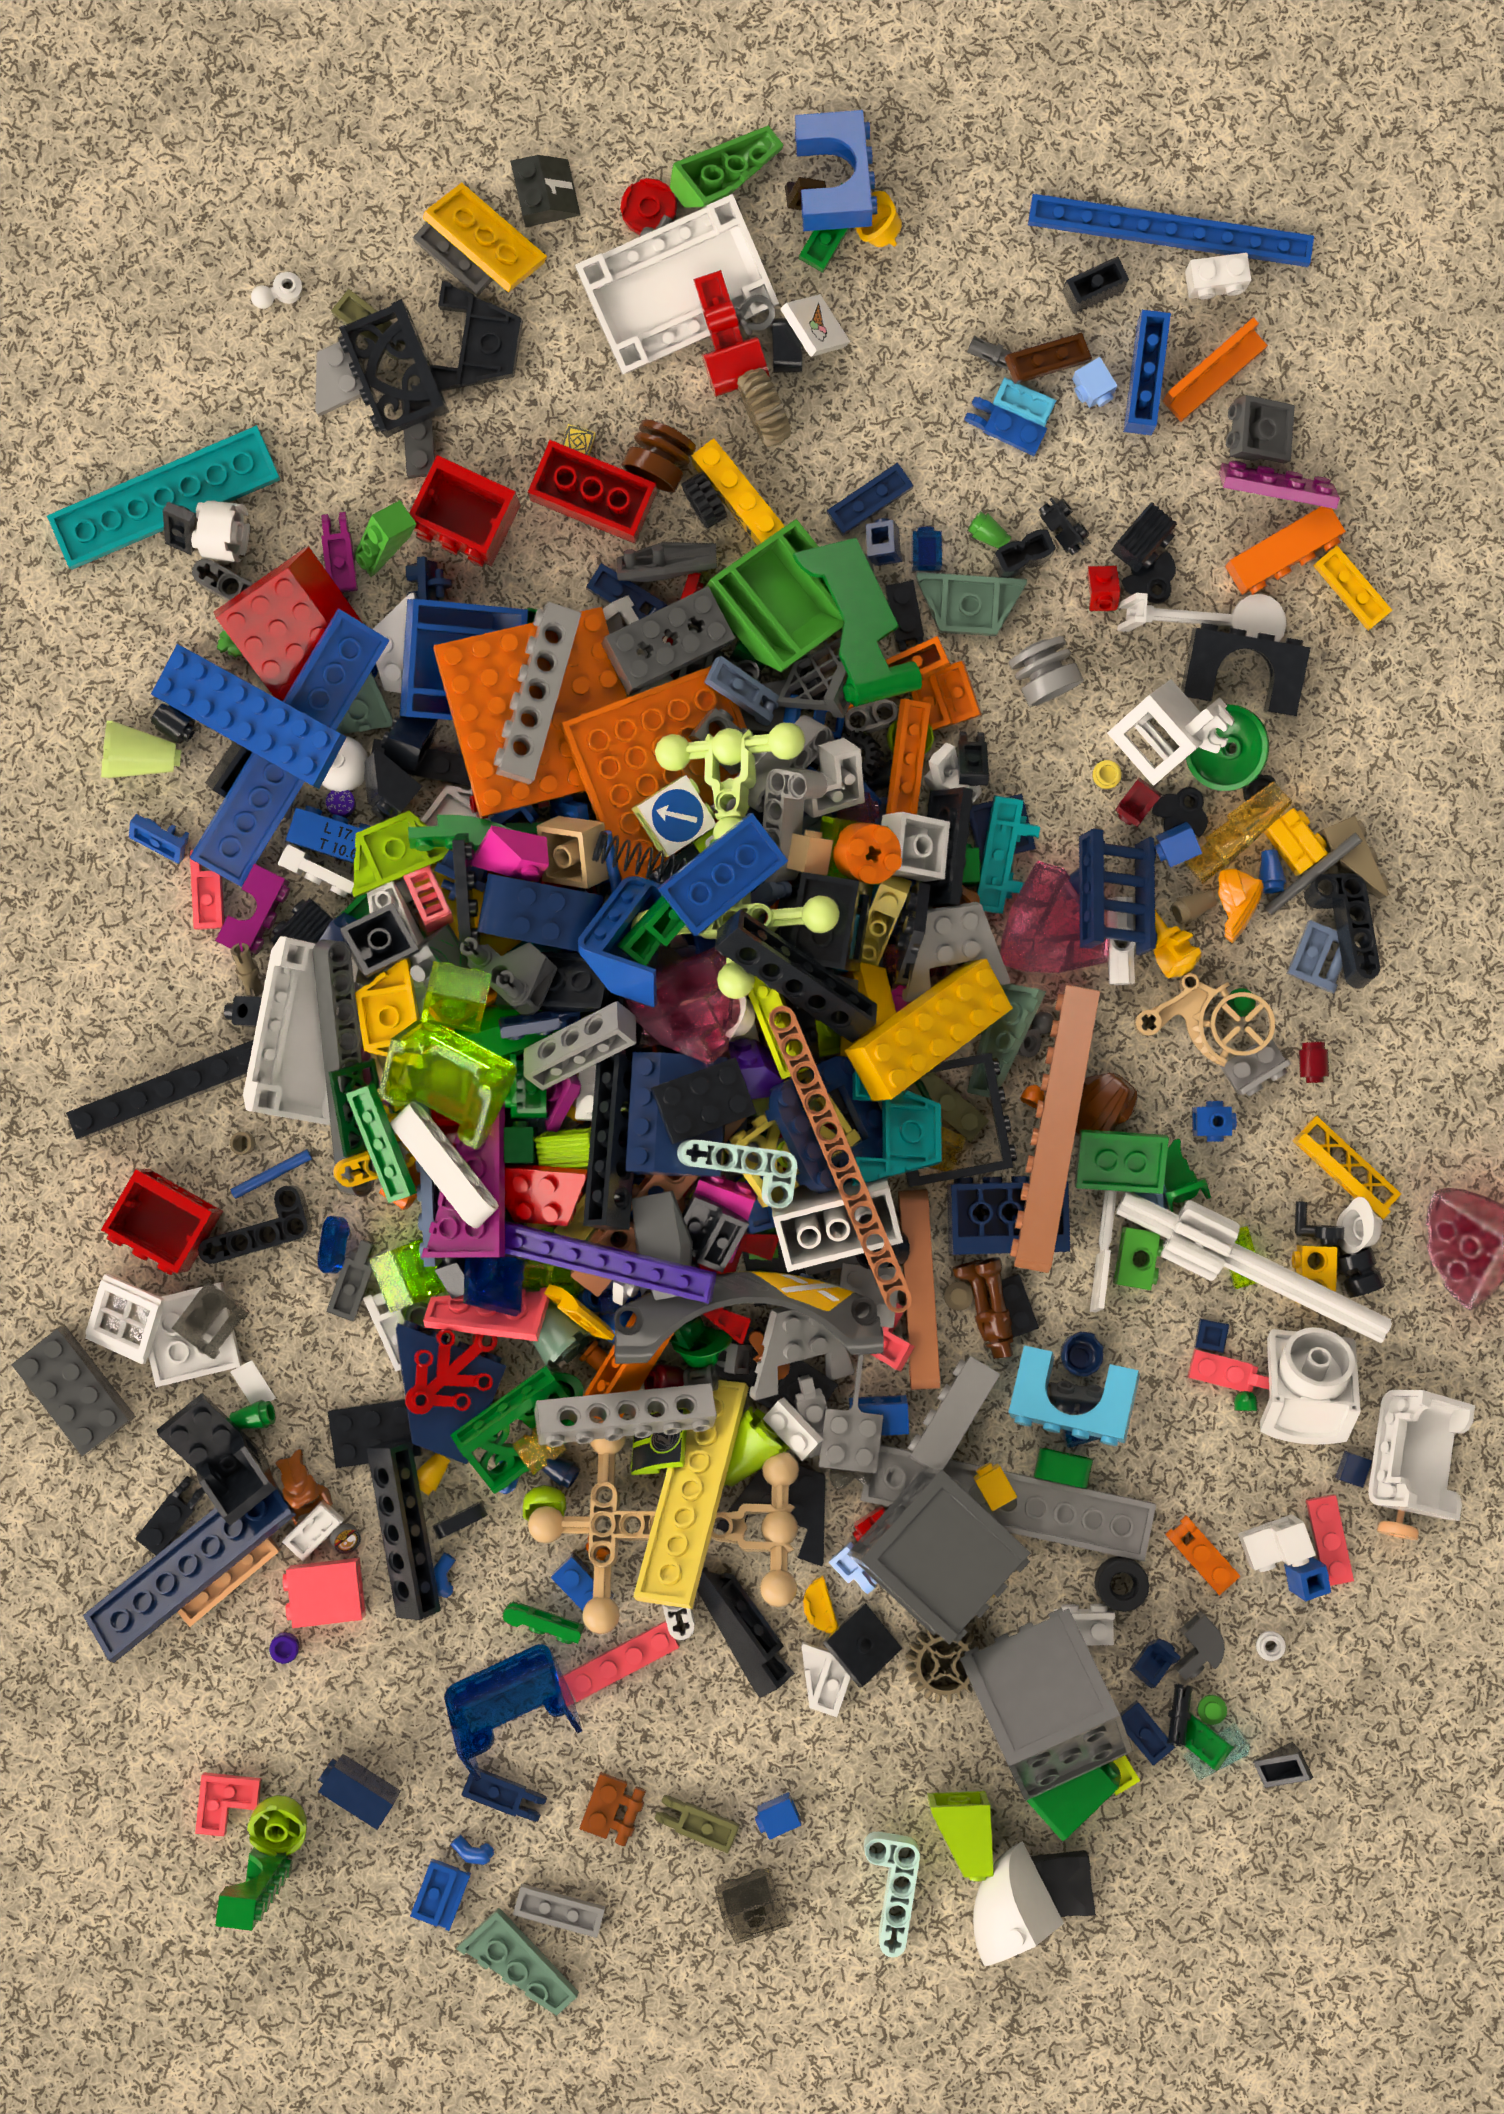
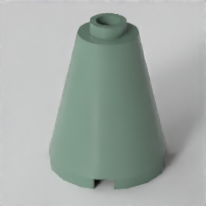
(559, 1338)

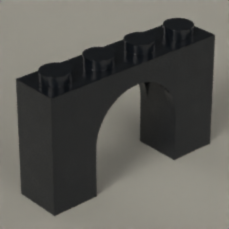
(1285, 662)

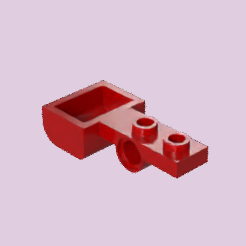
(731, 353)

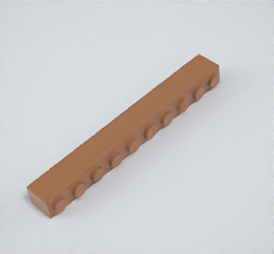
(1056, 1129)

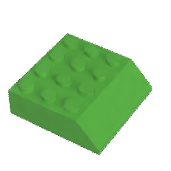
(774, 603)

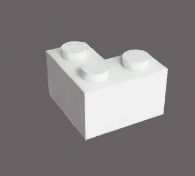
(843, 771)
(1276, 1542)

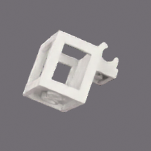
(1180, 720)

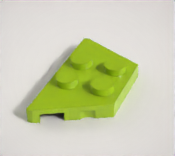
(386, 855)

